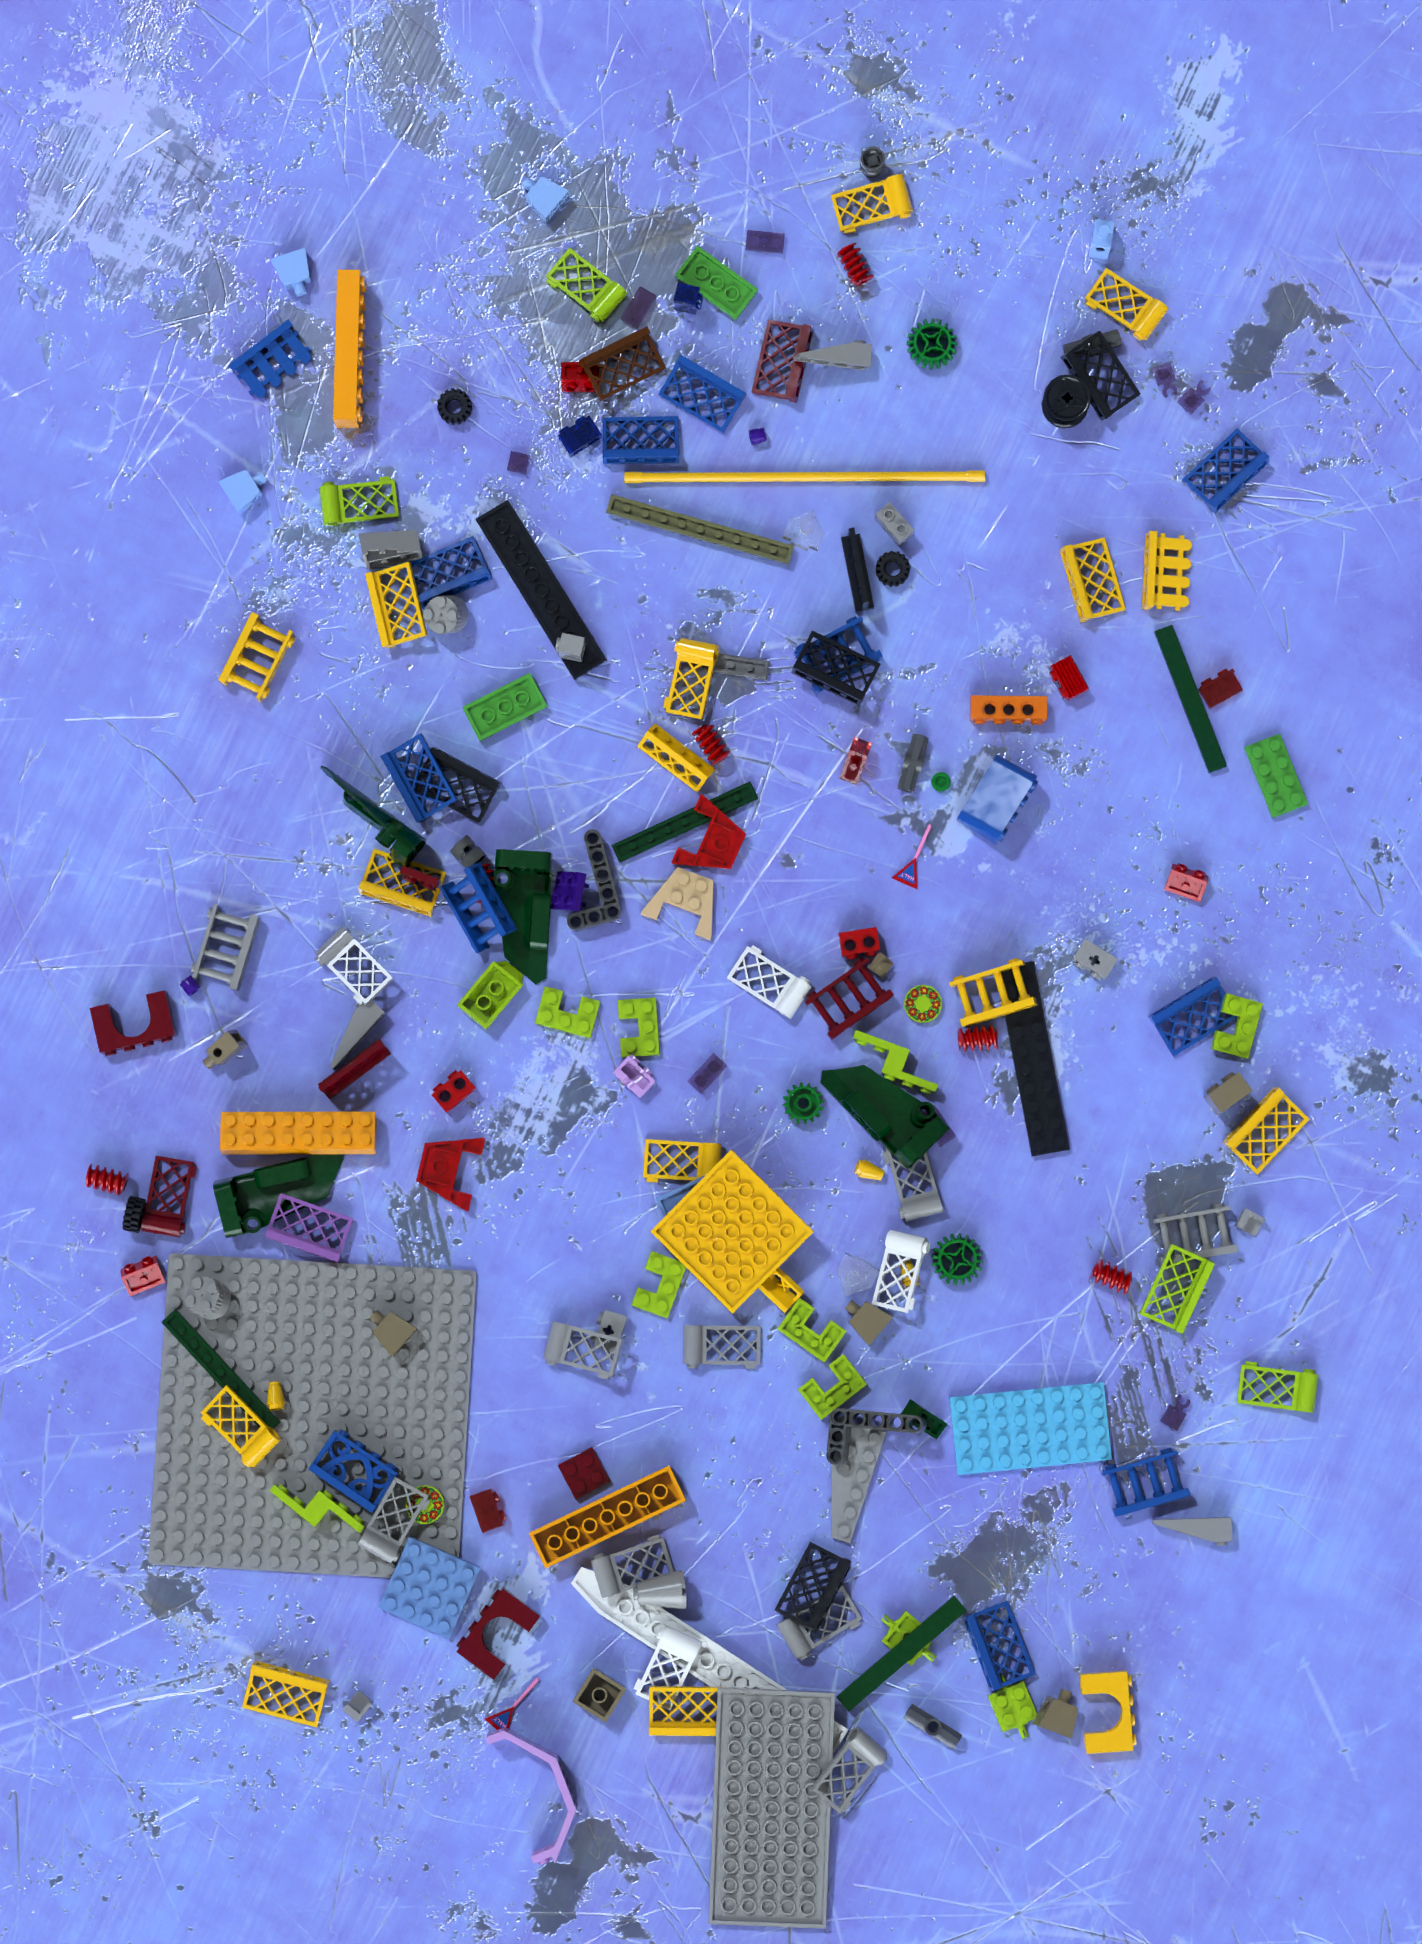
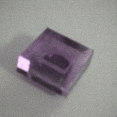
(518, 462)

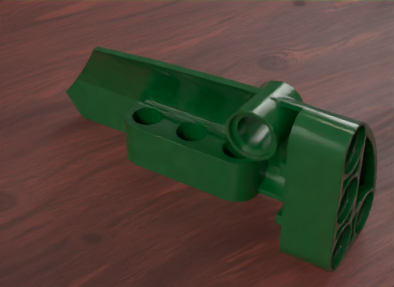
(408, 841)
(528, 904)
(886, 1111)
(257, 1192)

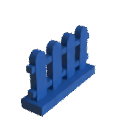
(277, 352)

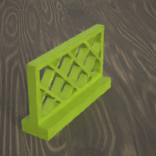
(1193, 1291)

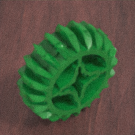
(938, 349)
(963, 1244)

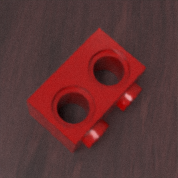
(858, 937)
(457, 1095)

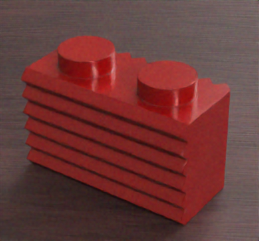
(1068, 678)

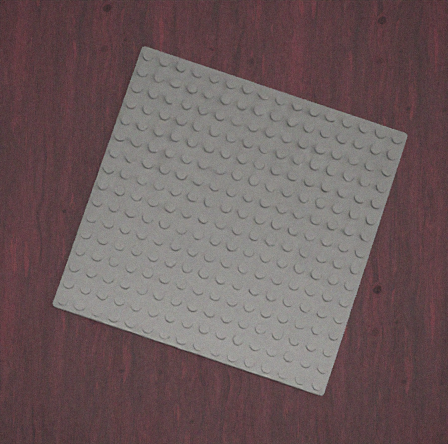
(316, 1338)

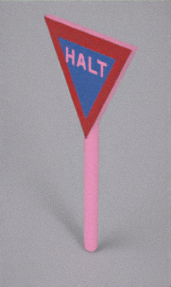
(908, 874)
(503, 1718)

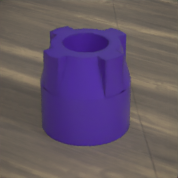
(757, 436)
(190, 986)

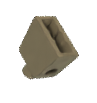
(229, 1043)
(867, 1320)
(392, 1331)
(1058, 1714)

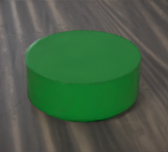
(940, 782)

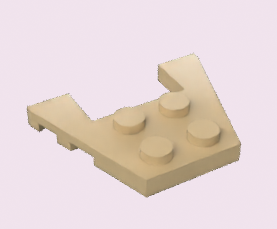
(689, 893)

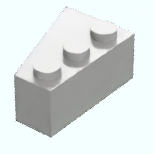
(389, 548)

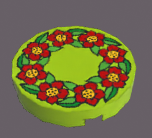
(922, 1003)
(434, 1508)

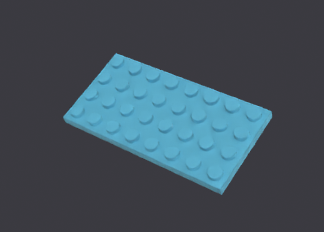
(1030, 1428)

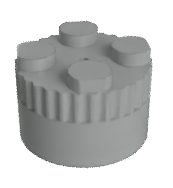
(446, 614)
(208, 1298)

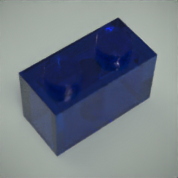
(687, 298)
(579, 436)

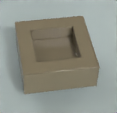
(880, 965)

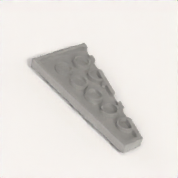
(852, 1479)

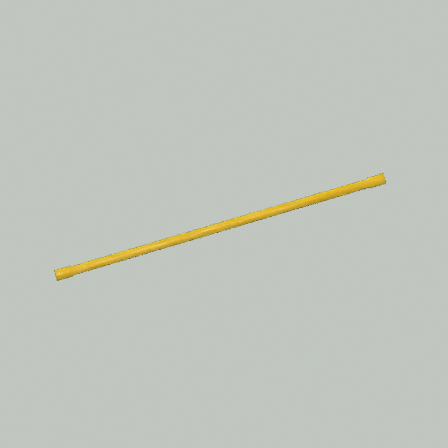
(639, 477)

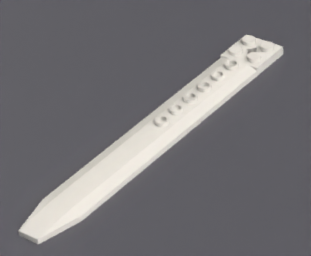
(712, 1663)

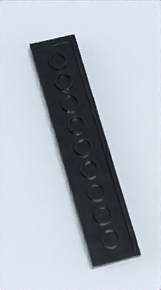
(538, 584)
(1035, 1068)

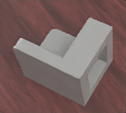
(1249, 1222)
(358, 1706)

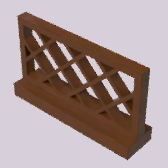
(619, 347)

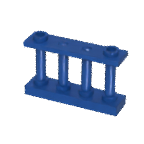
(852, 623)
(491, 901)
(1159, 1496)

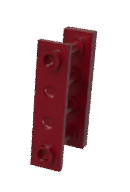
(850, 1017)

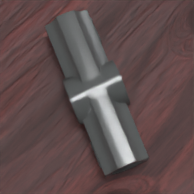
(1112, 337)
(913, 763)
(922, 1719)

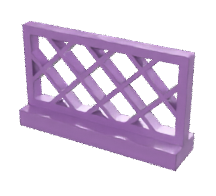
(304, 1244)

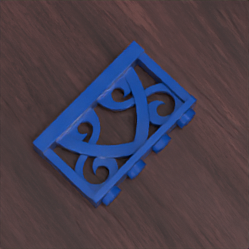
(327, 1471)

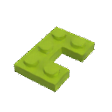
(552, 1017)
(1242, 1039)
(648, 1042)
(672, 1274)
(817, 1345)
(849, 1384)

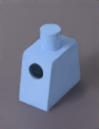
(544, 196)
(1101, 238)
(293, 270)
(243, 489)

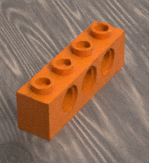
(1037, 703)

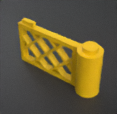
(897, 200)
(1146, 319)
(696, 653)
(708, 1156)
(255, 1447)

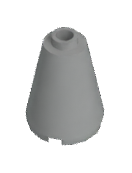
(662, 1591)

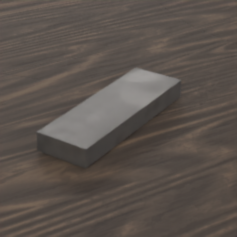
(741, 667)

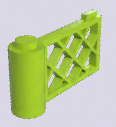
(606, 298)
(333, 502)
(1303, 1392)

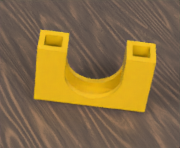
(1120, 1736)

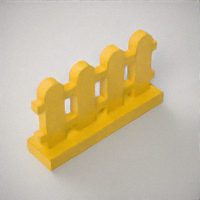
(1159, 561)

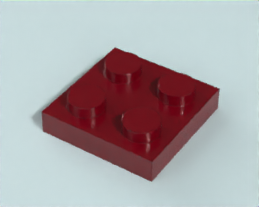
(427, 881)
(583, 1473)

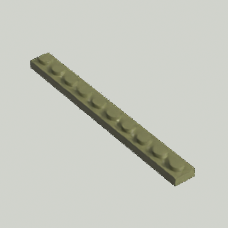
(699, 529)

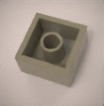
(1228, 1093)
(599, 1694)

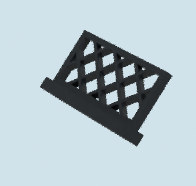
(1077, 369)
(857, 571)
(830, 683)
(469, 773)
(828, 1595)

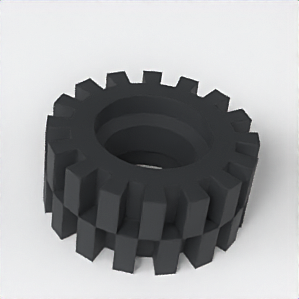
(454, 417)
(900, 560)
(134, 1214)

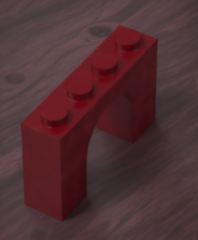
(160, 1026)
(474, 1648)

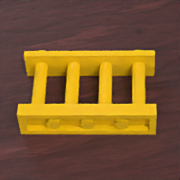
(245, 641)
(988, 1011)

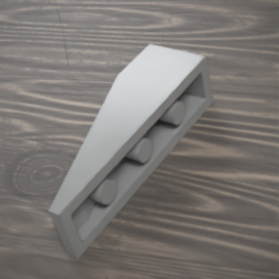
(850, 355)
(360, 1025)
(1210, 1529)

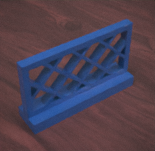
(714, 382)
(645, 455)
(1240, 478)
(458, 584)
(404, 783)
(1183, 1002)
(982, 1647)

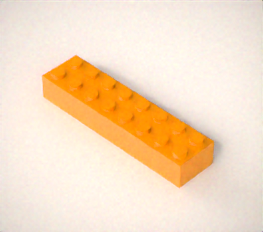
(348, 346)
(298, 1133)
(607, 1516)

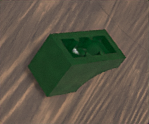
(934, 1424)

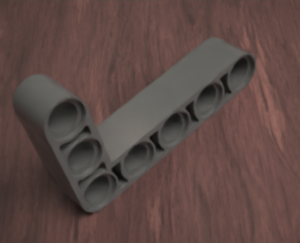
(602, 885)
(868, 1423)

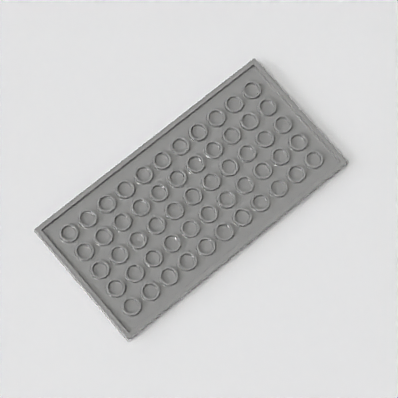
(766, 1818)

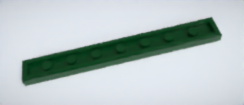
(1190, 699)
(681, 823)
(216, 1366)
(901, 1653)

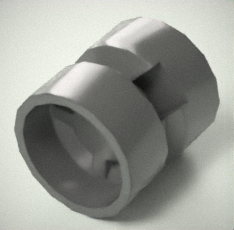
(872, 162)
(474, 855)

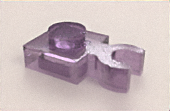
(1163, 376)
(1192, 398)
(1173, 1415)

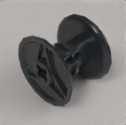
(1078, 400)

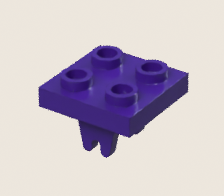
(568, 891)

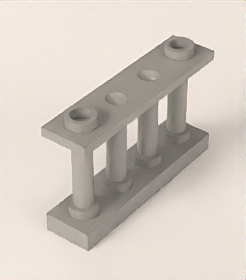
(239, 961)
(1207, 1249)

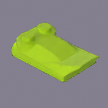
(491, 993)

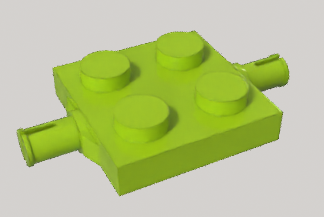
(901, 1628)
(1012, 1707)

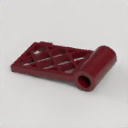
(167, 1222)

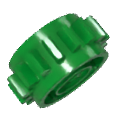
(797, 1112)

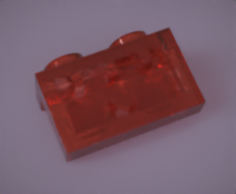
(1220, 688)
(487, 1510)

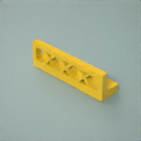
(676, 750)
(779, 1291)

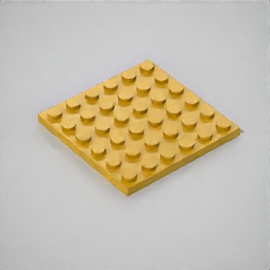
(732, 1231)

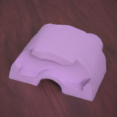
(633, 1076)

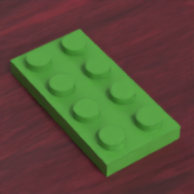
(717, 282)
(504, 707)
(1275, 776)

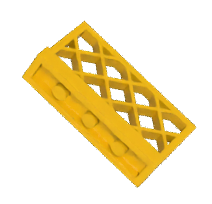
(1077, 584)
(381, 610)
(394, 897)
(1254, 1118)
(290, 1677)
(682, 1727)

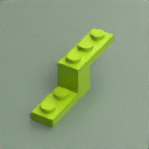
(894, 1062)
(318, 1507)

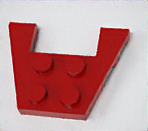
(719, 844)
(440, 1167)

